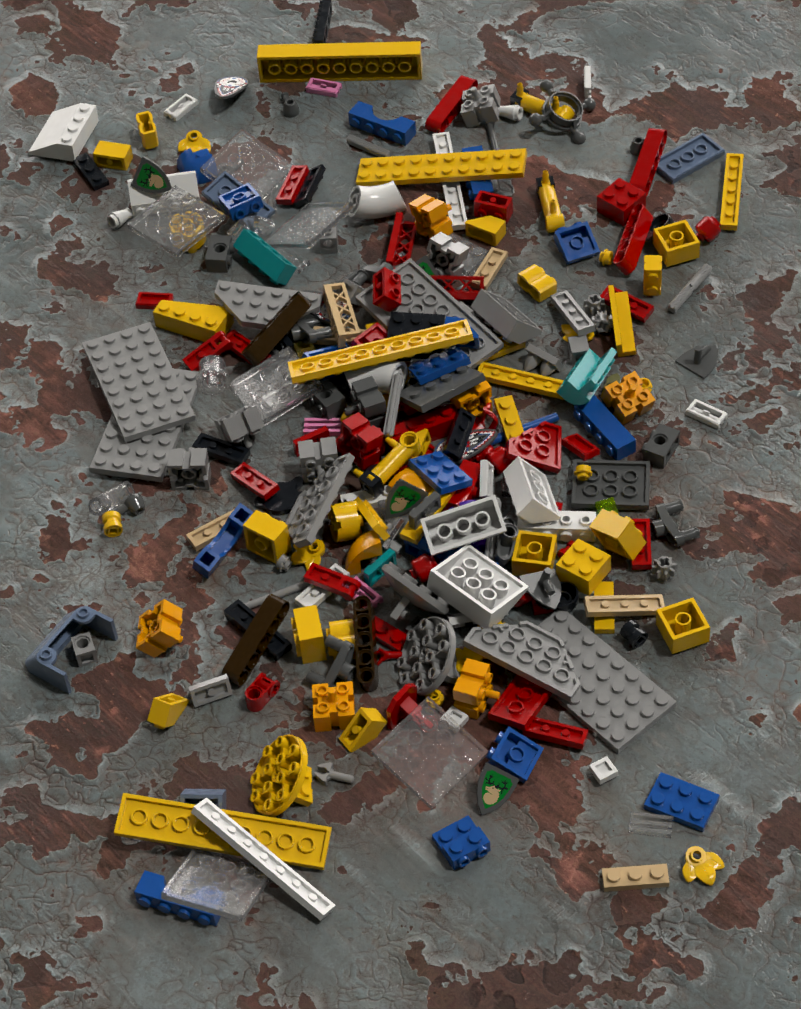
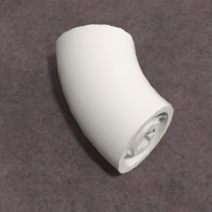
(376, 201)
(381, 373)

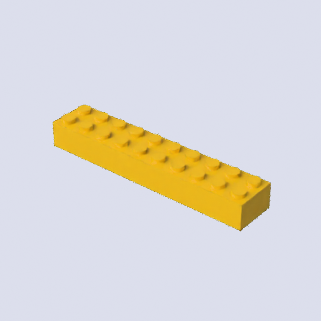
(340, 61)

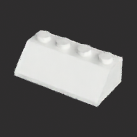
(141, 200)
(530, 492)
(463, 525)

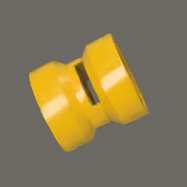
(112, 524)

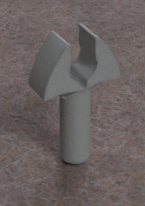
(331, 774)

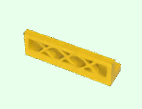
(622, 322)

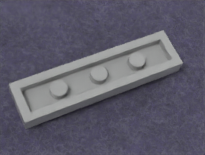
(572, 313)

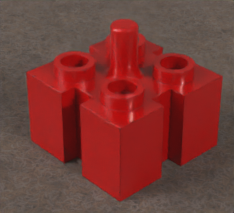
(360, 440)

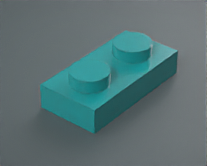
(374, 572)

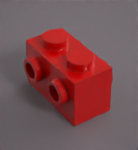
(494, 205)
(386, 289)

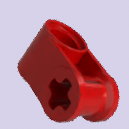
(261, 692)

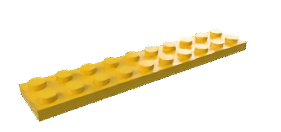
(442, 167)
(380, 351)
(175, 825)

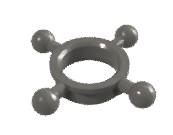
(556, 121)

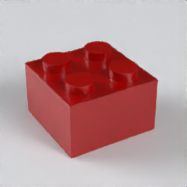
(619, 200)

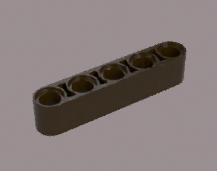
(276, 329)
(256, 639)
(368, 651)

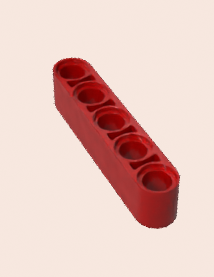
(449, 106)
(649, 159)
(633, 239)

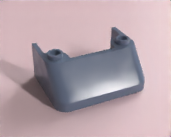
(41, 660)

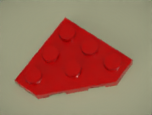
(538, 446)

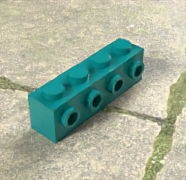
(264, 257)

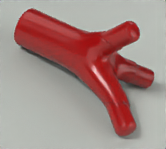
(386, 655)

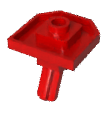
(401, 705)

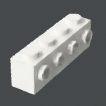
(569, 527)

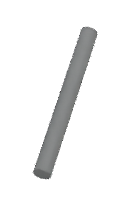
(280, 593)

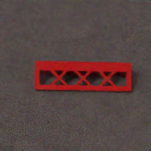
(397, 236)
(461, 294)

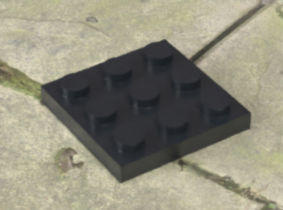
(404, 323)

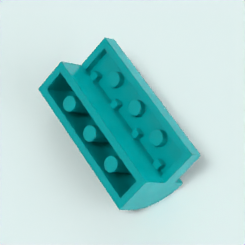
(586, 377)

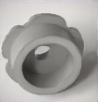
(284, 563)

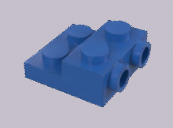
(241, 201)
(576, 242)
(514, 754)
(461, 842)

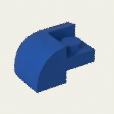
(193, 161)

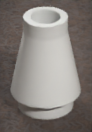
(511, 112)
(118, 218)

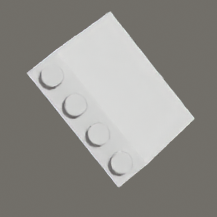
(66, 132)
(476, 586)

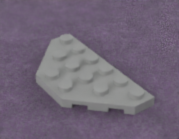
(259, 304)
(315, 503)
(528, 653)

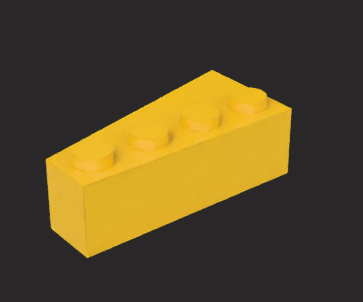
(192, 319)

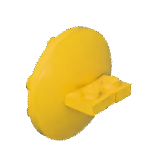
(282, 777)

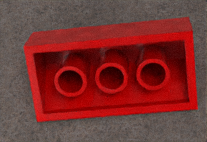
(436, 420)

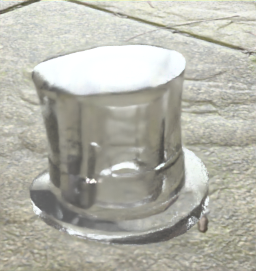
(212, 375)

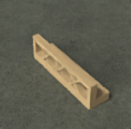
(335, 311)

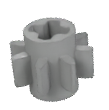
(594, 304)
(602, 321)
(664, 568)

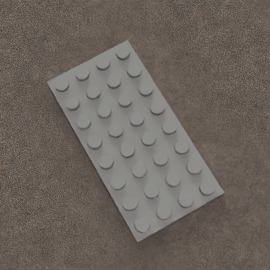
(424, 295)
(138, 382)
(146, 456)
(612, 692)

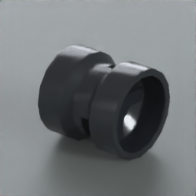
(634, 634)

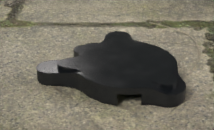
(283, 500)

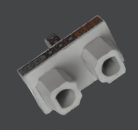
(390, 542)

